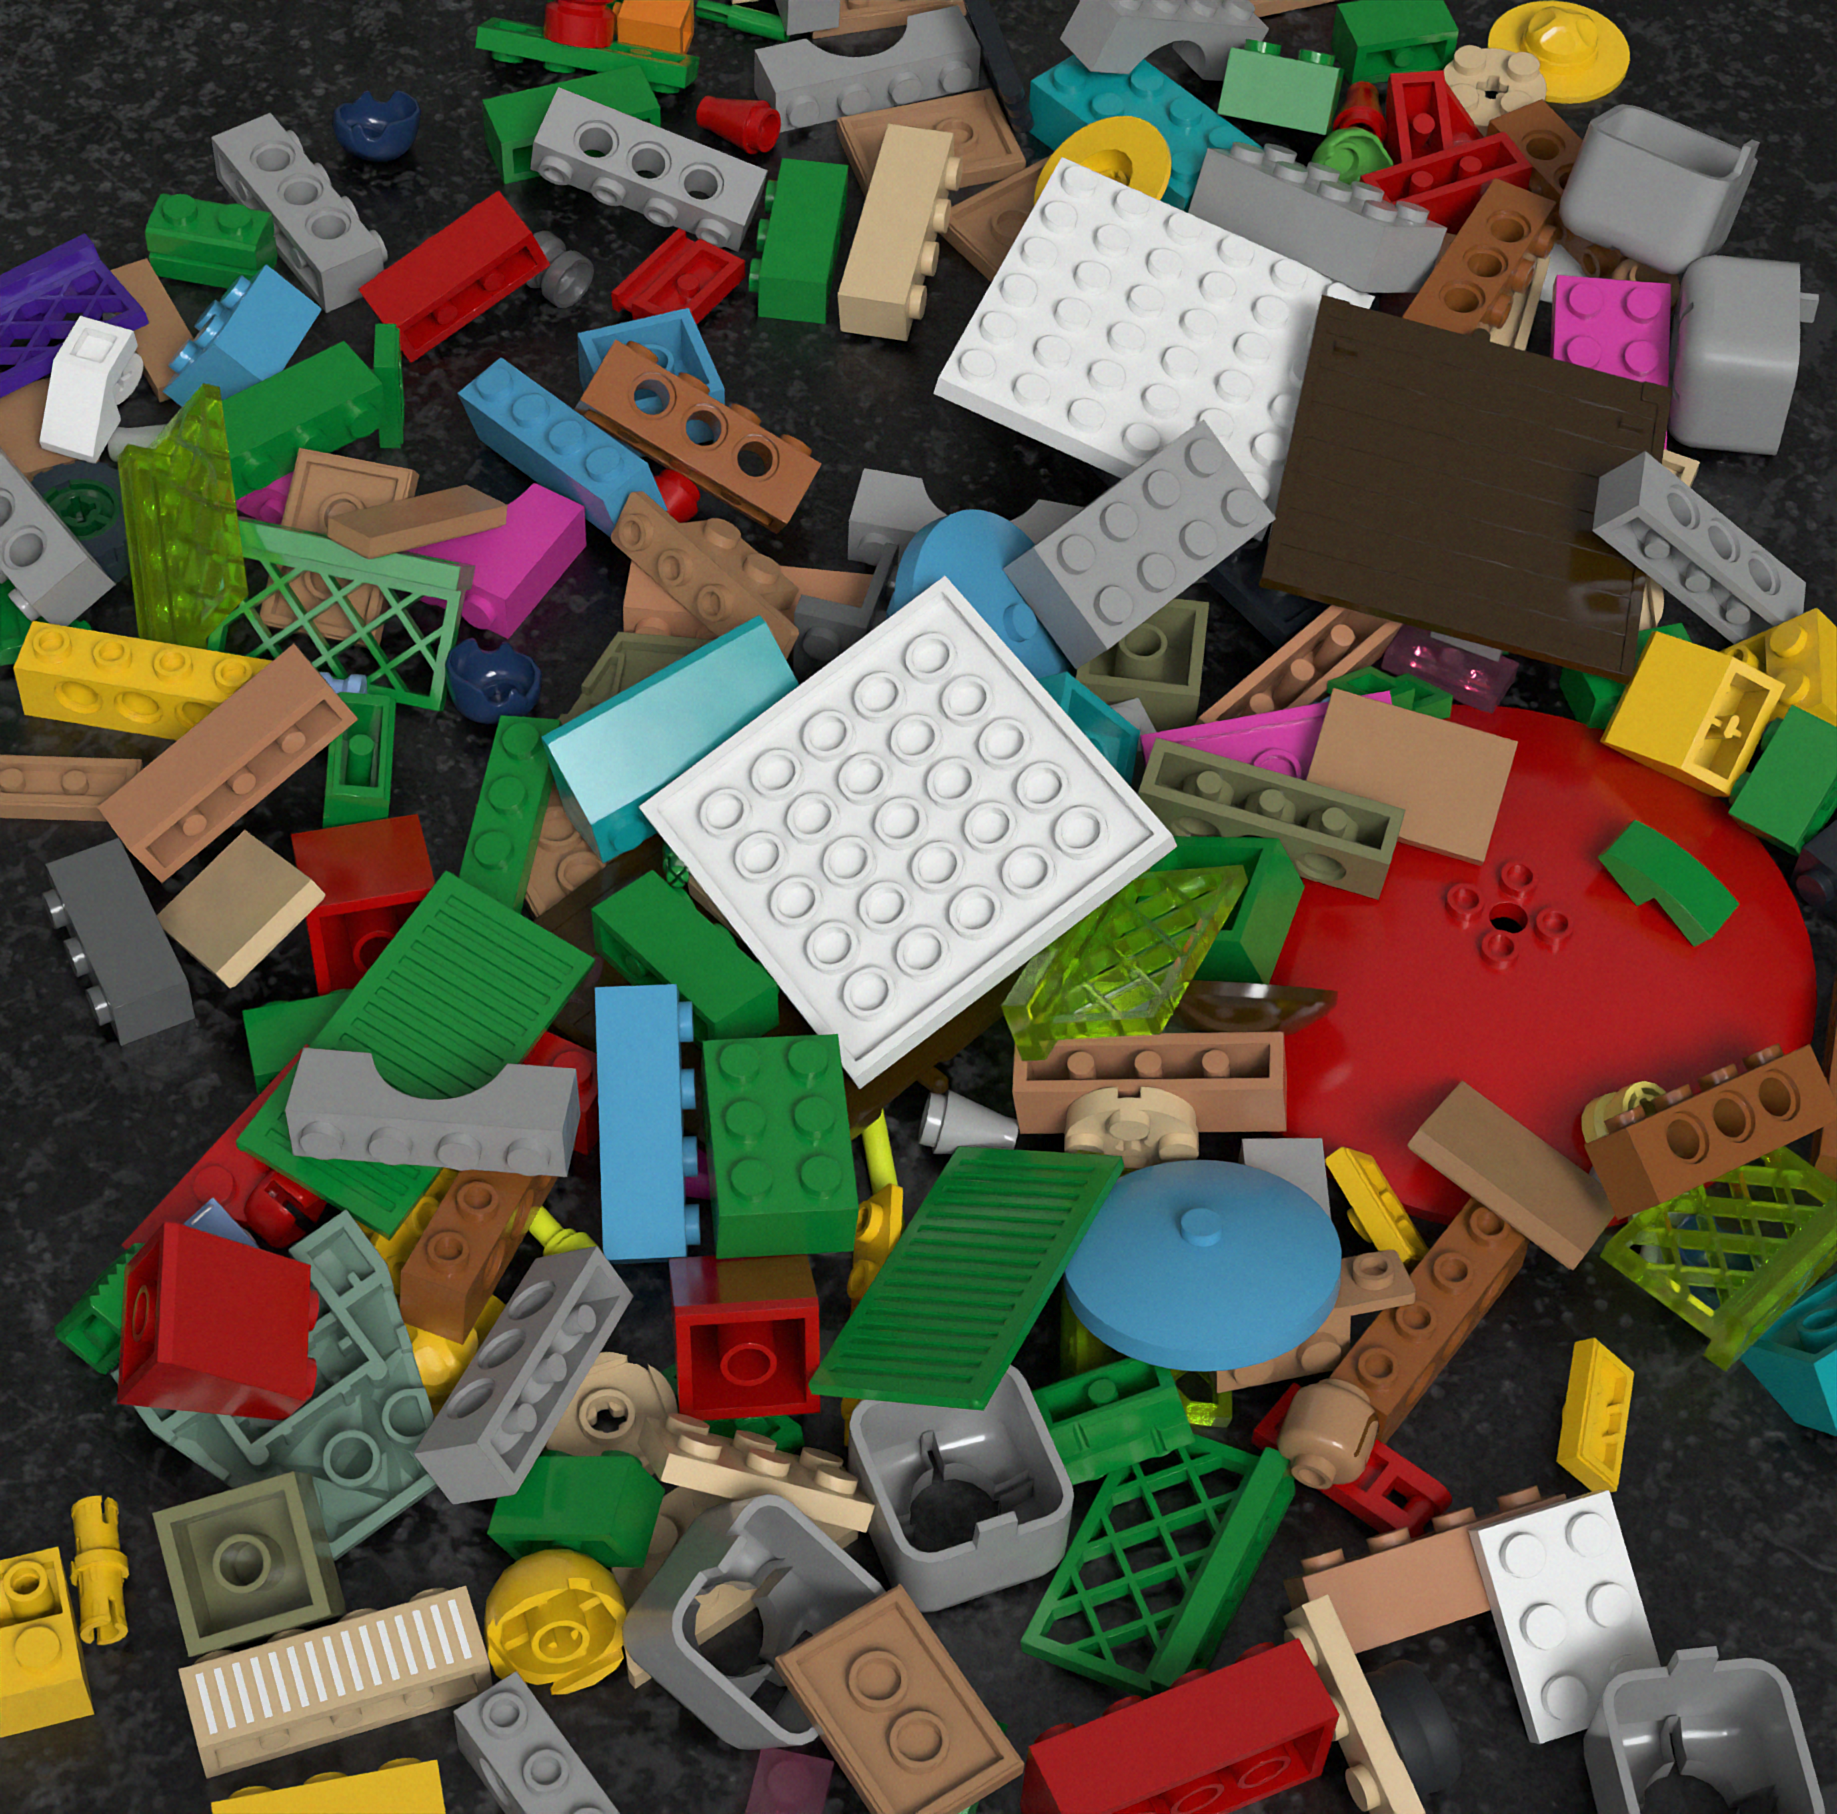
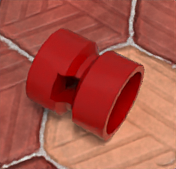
(580, 23)

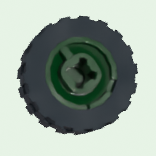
(92, 508)

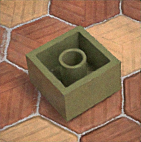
(1156, 664)
(249, 1563)

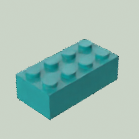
(1074, 97)

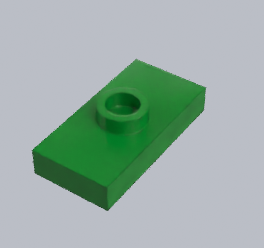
(389, 371)

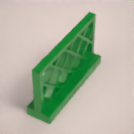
(399, 571)
(1211, 1597)

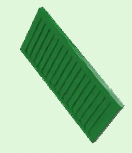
(442, 1017)
(968, 1278)

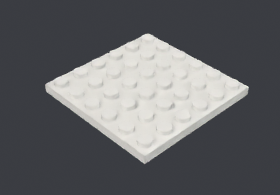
(1136, 325)
(906, 829)

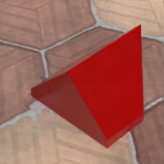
(1424, 116)

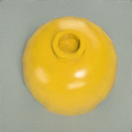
(555, 1621)

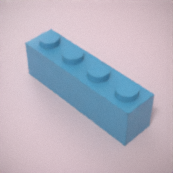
(555, 444)
(643, 1123)

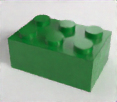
(778, 1146)

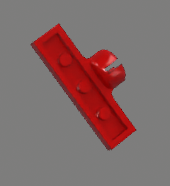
(241, 1185)

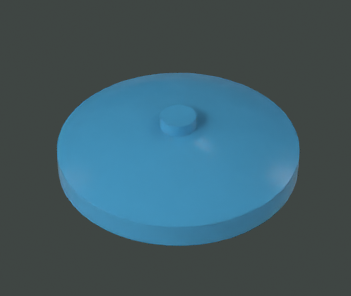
(971, 553)
(1205, 1266)

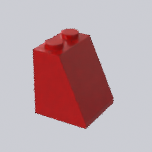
(371, 885)
(216, 1327)
(744, 1336)

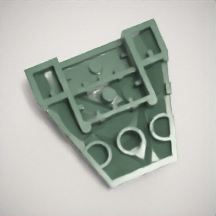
(364, 1408)

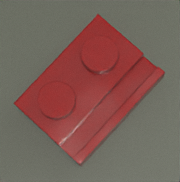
(678, 278)

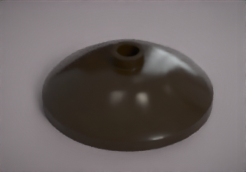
(1250, 1007)

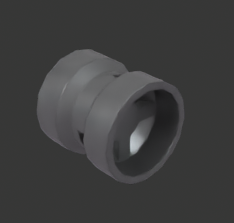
(566, 277)

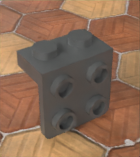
(833, 627)

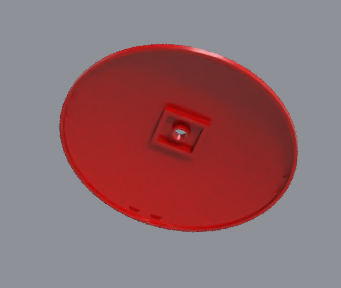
(1543, 1014)

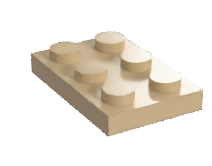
(751, 1467)

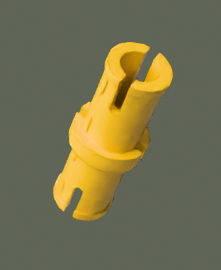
(99, 1570)

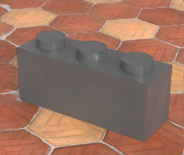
(117, 942)

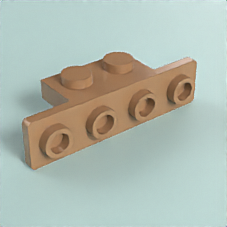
(707, 569)
(1367, 1285)

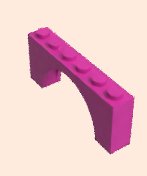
(511, 562)

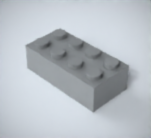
(1318, 218)
(1139, 544)

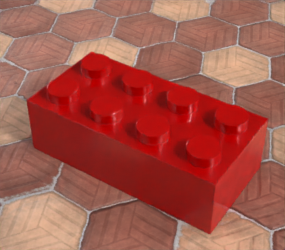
(1194, 1748)

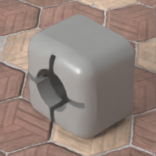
(1655, 188)
(1736, 352)
(996, 1449)
(741, 1547)
(1728, 1727)

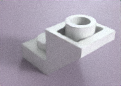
(80, 397)

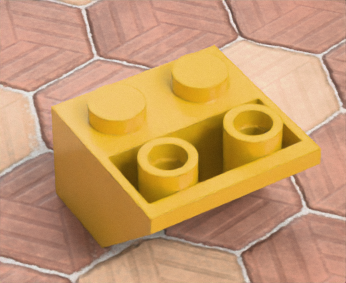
(1802, 658)
(1692, 713)
(39, 1646)

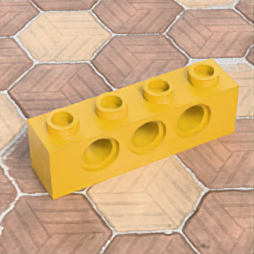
(124, 680)

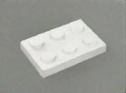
(1563, 1609)

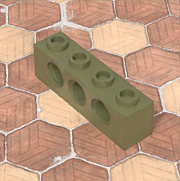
(1324, 830)

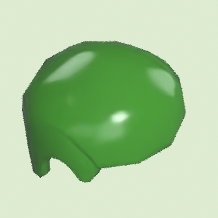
(1352, 153)

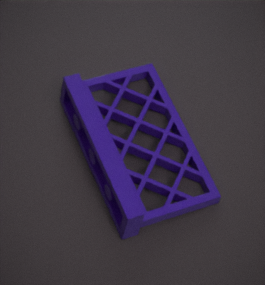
(40, 295)

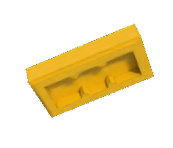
(1375, 1207)
(1595, 1416)

